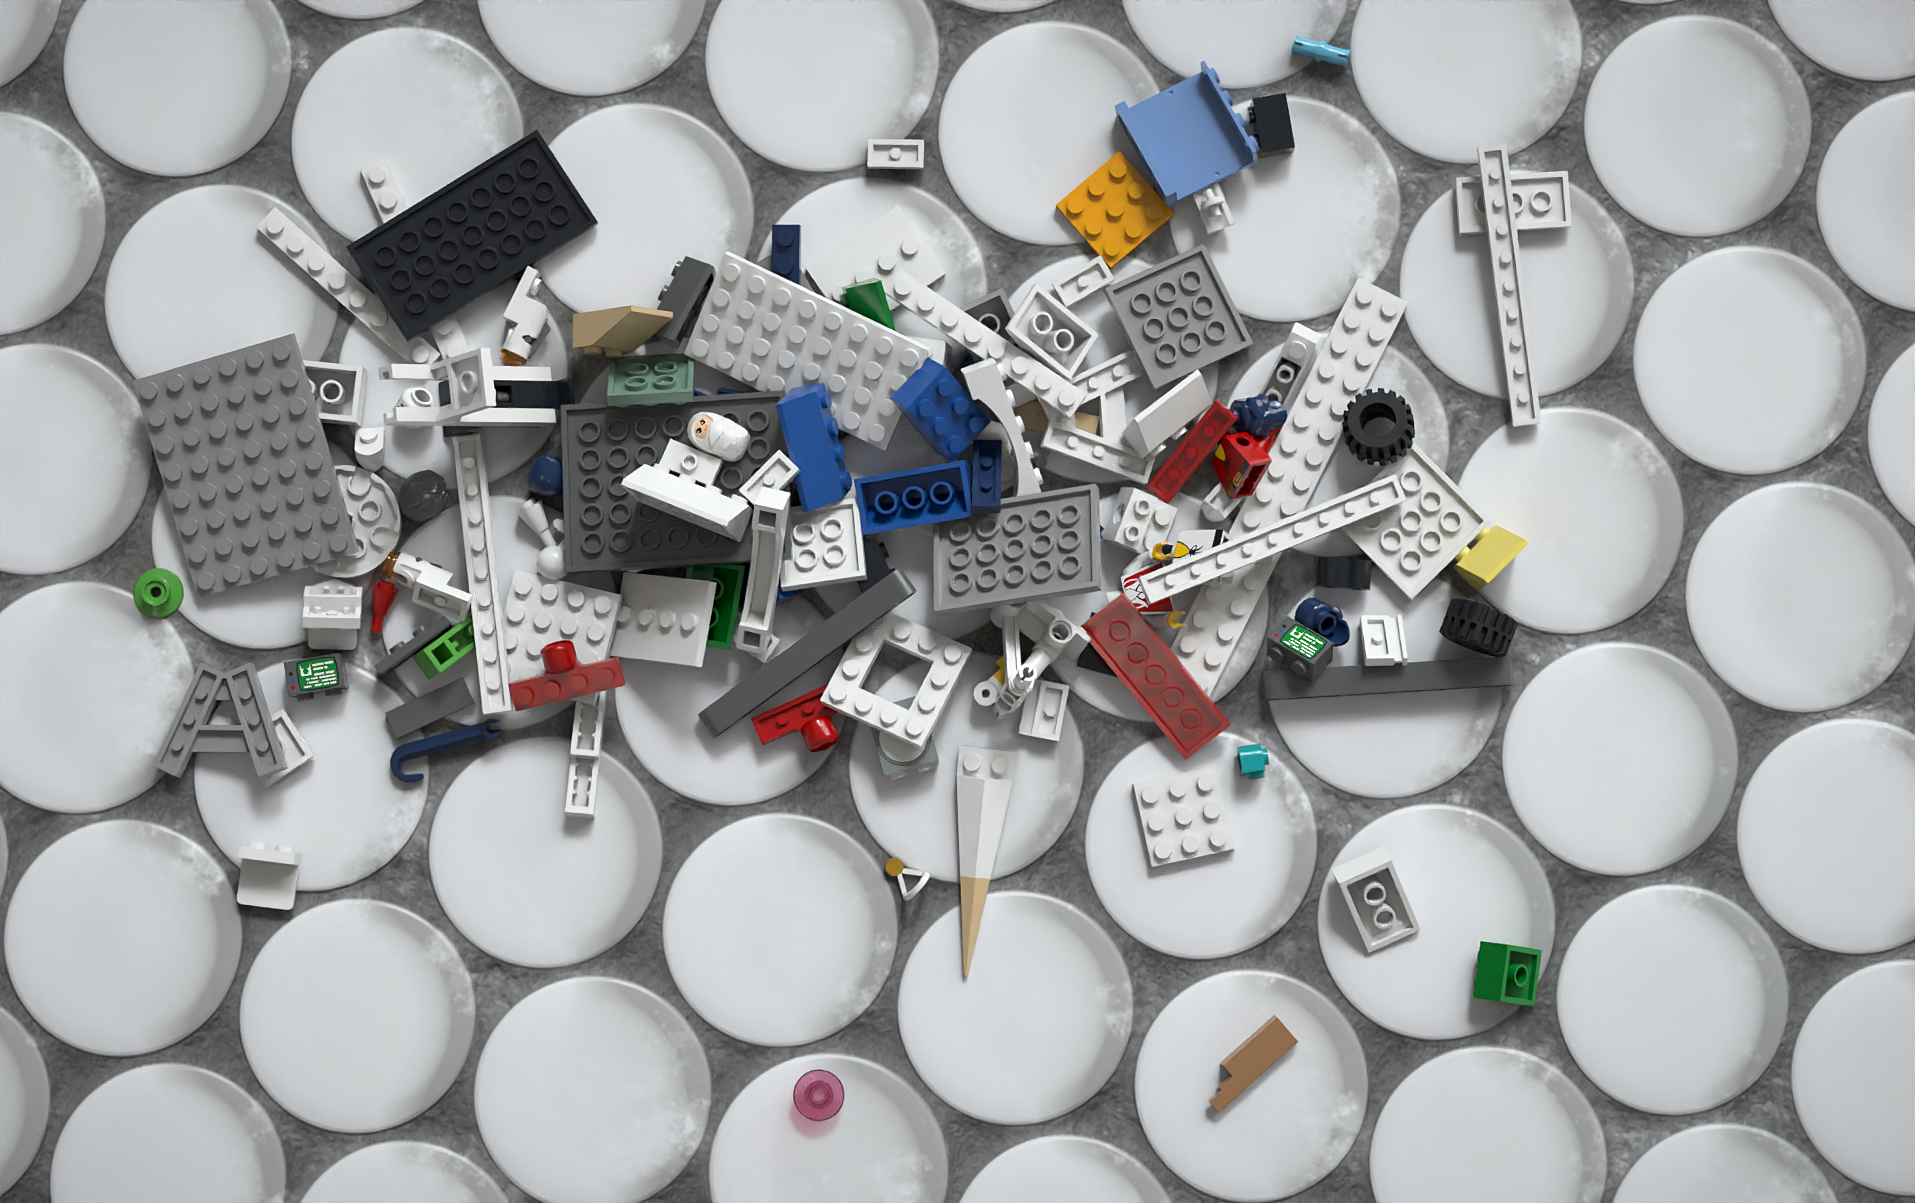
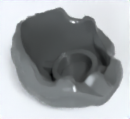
(423, 496)

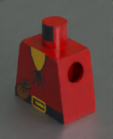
(1240, 464)

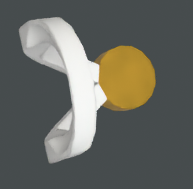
(895, 868)

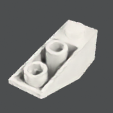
(1290, 363)

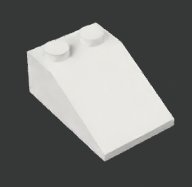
(1050, 333)
(1376, 899)

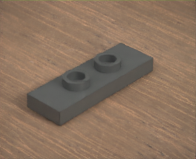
(404, 651)

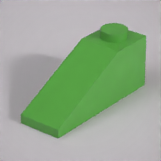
(446, 649)

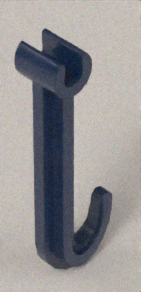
(437, 744)

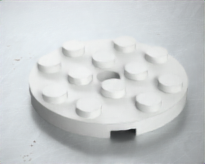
(374, 523)

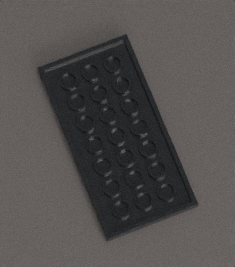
(472, 235)

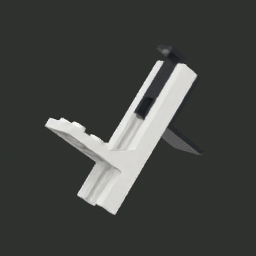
(481, 394)

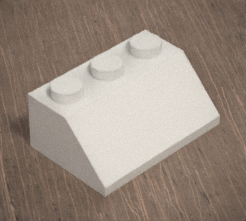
(1168, 416)

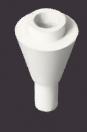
(534, 516)

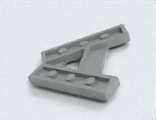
(253, 736)

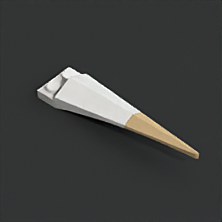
(982, 799)

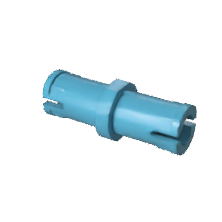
(1320, 51)

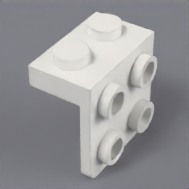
(268, 876)

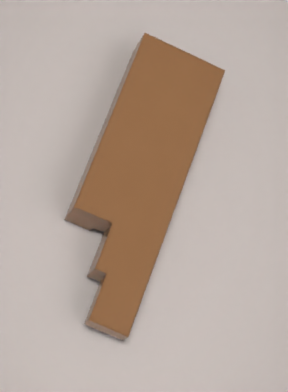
(1252, 1060)

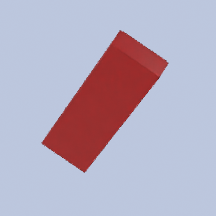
(1192, 451)

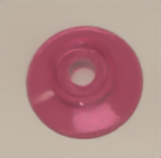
(818, 1109)

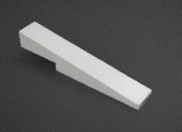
(585, 758)

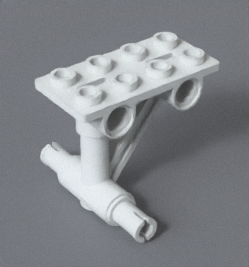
(1052, 637)

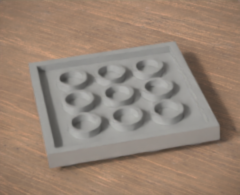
(1178, 317)

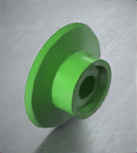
(171, 593)

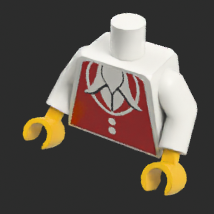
(1158, 614)

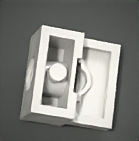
(1138, 521)

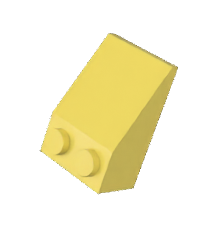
(1488, 556)

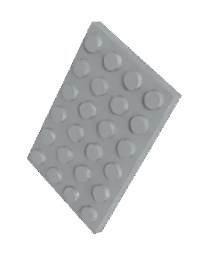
(1027, 553)

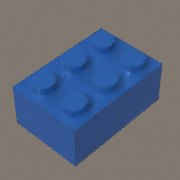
(940, 409)

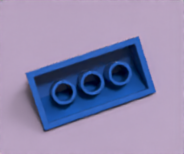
(814, 445)
(915, 497)

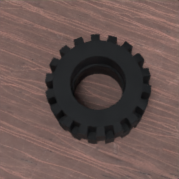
(1374, 406)
(1478, 627)

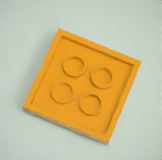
(1114, 210)

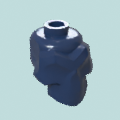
(1258, 415)
(1323, 620)

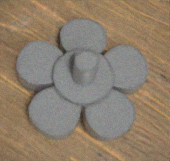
(1040, 461)

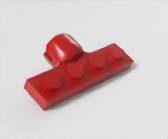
(565, 678)
(802, 716)

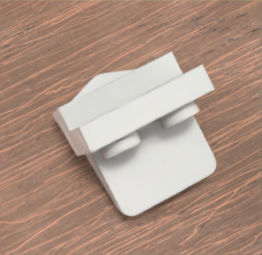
(332, 614)

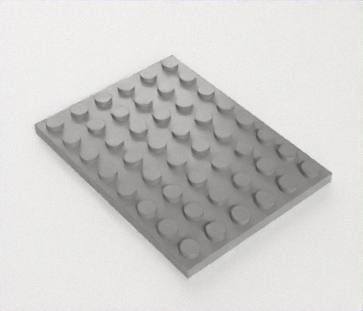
(246, 465)

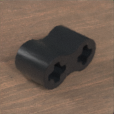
(1344, 573)

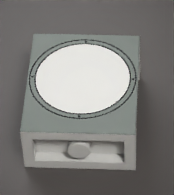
(899, 756)

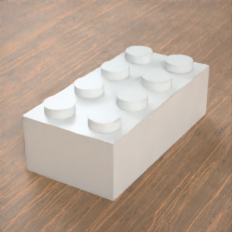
(337, 391)

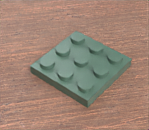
(651, 380)

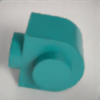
(1252, 760)

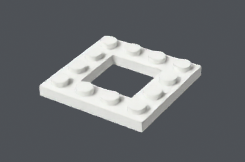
(910, 725)

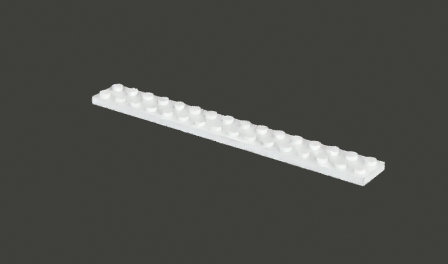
(1296, 466)

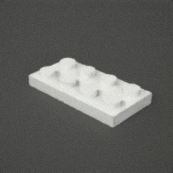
(1538, 199)

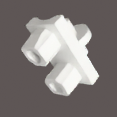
(1213, 209)

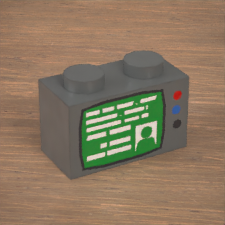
(1299, 648)
(316, 676)

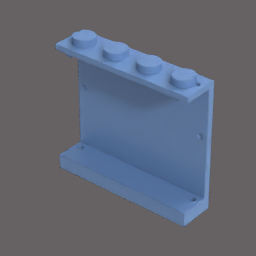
(1188, 136)

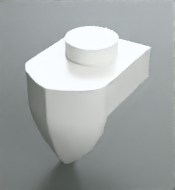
(370, 447)
(1217, 504)

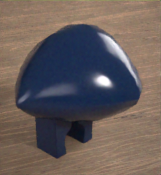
(546, 477)

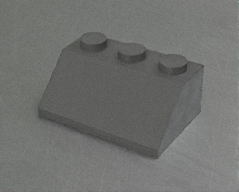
(684, 298)

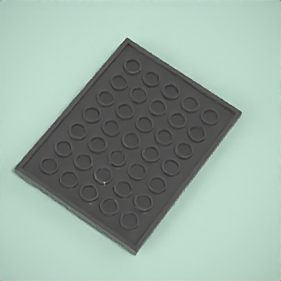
(607, 443)

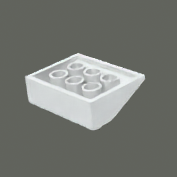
(689, 501)

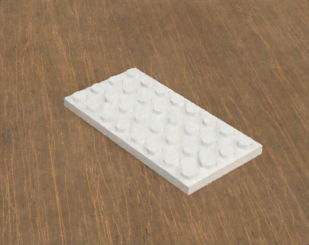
(790, 338)

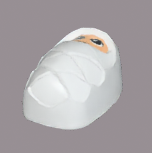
(718, 436)

